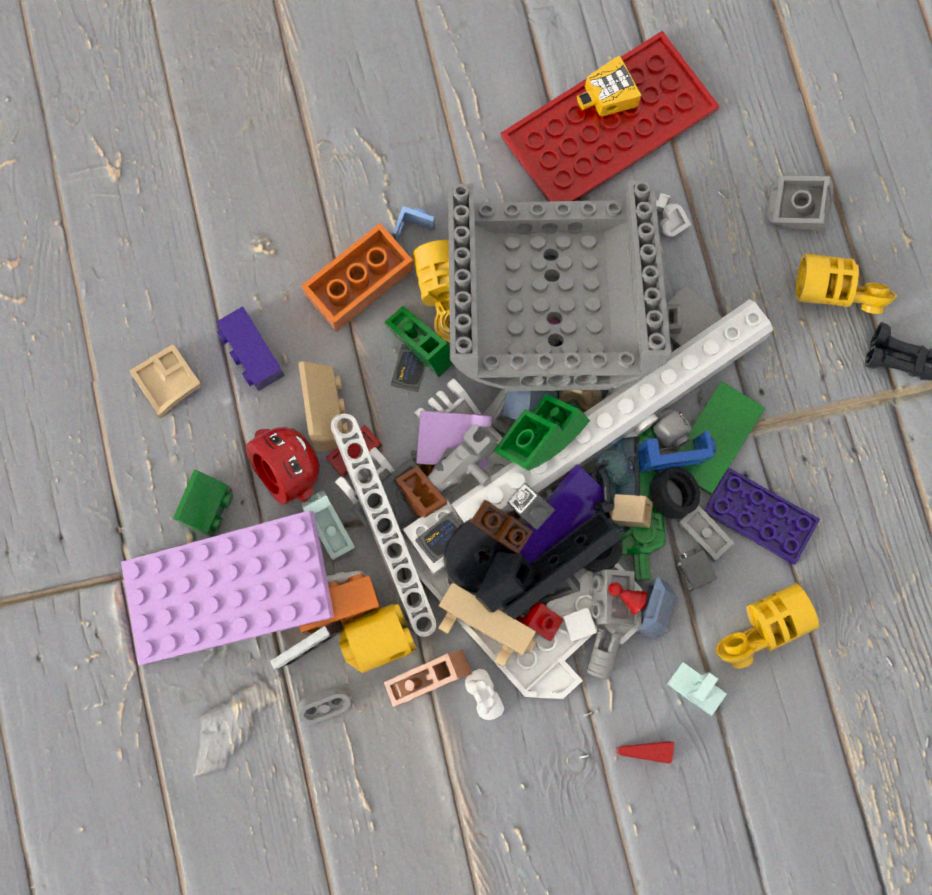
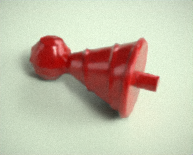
(633, 599)

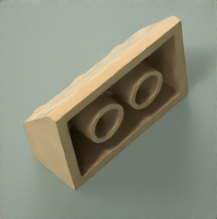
(322, 403)

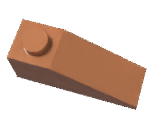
(427, 677)

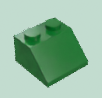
(203, 504)

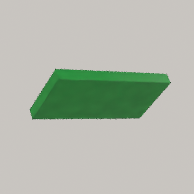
(729, 420)

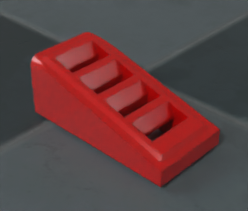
(656, 752)

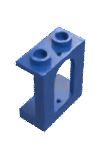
(651, 460)

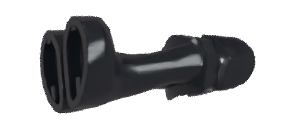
(883, 340)

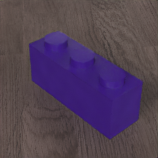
(249, 349)

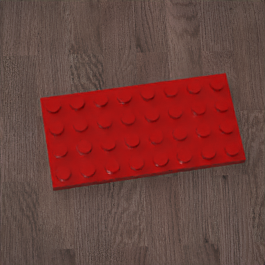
(579, 150)

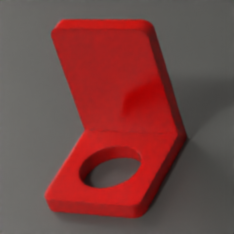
(542, 621)

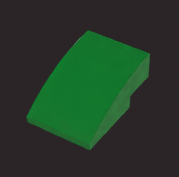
(541, 433)

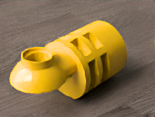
(432, 270)
(835, 281)
(773, 622)

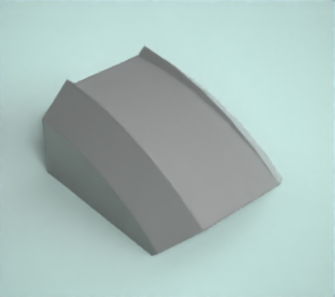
(801, 202)

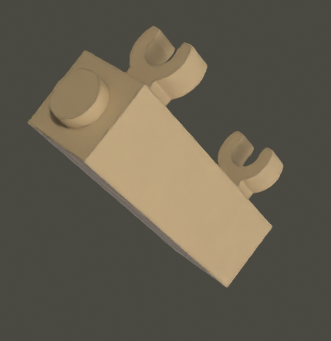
(496, 625)

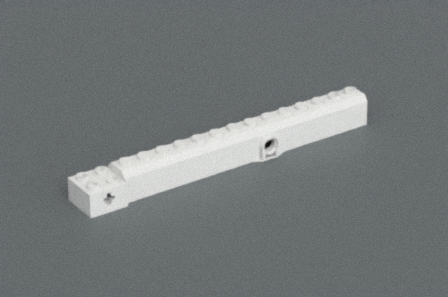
(622, 414)

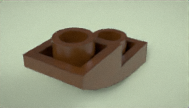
(501, 526)

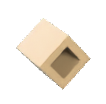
(632, 511)

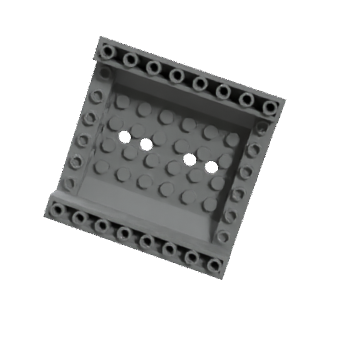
(604, 292)

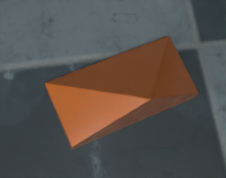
(420, 493)

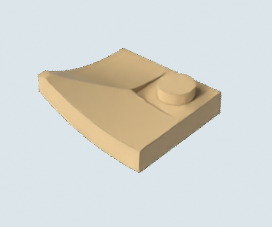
(165, 379)

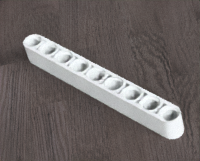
(392, 535)

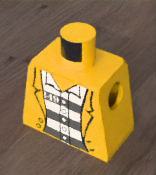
(610, 89)

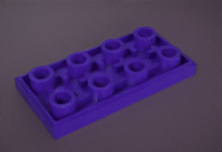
(573, 506)
(761, 516)

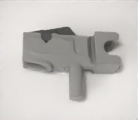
(462, 461)

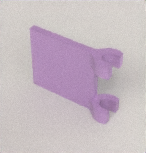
(445, 431)

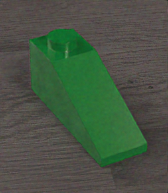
(421, 340)

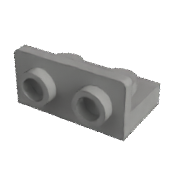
(606, 607)

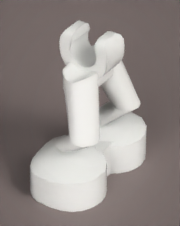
(488, 702)

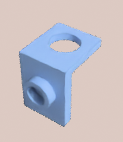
(416, 216)

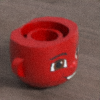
(284, 463)

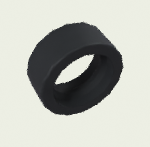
(661, 498)

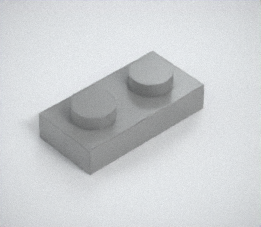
(706, 533)

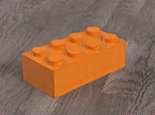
(358, 277)

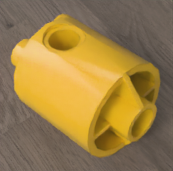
(376, 639)

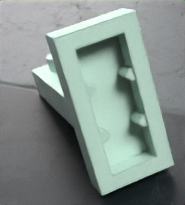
(328, 525)
(697, 688)

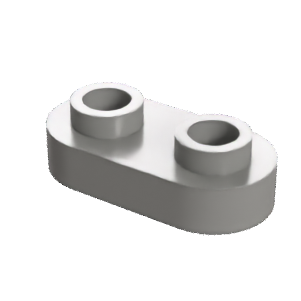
(324, 705)

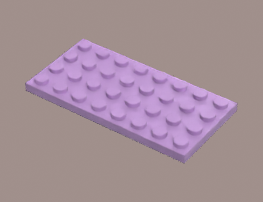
(227, 588)

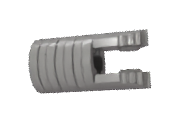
(603, 658)

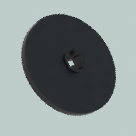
(462, 556)

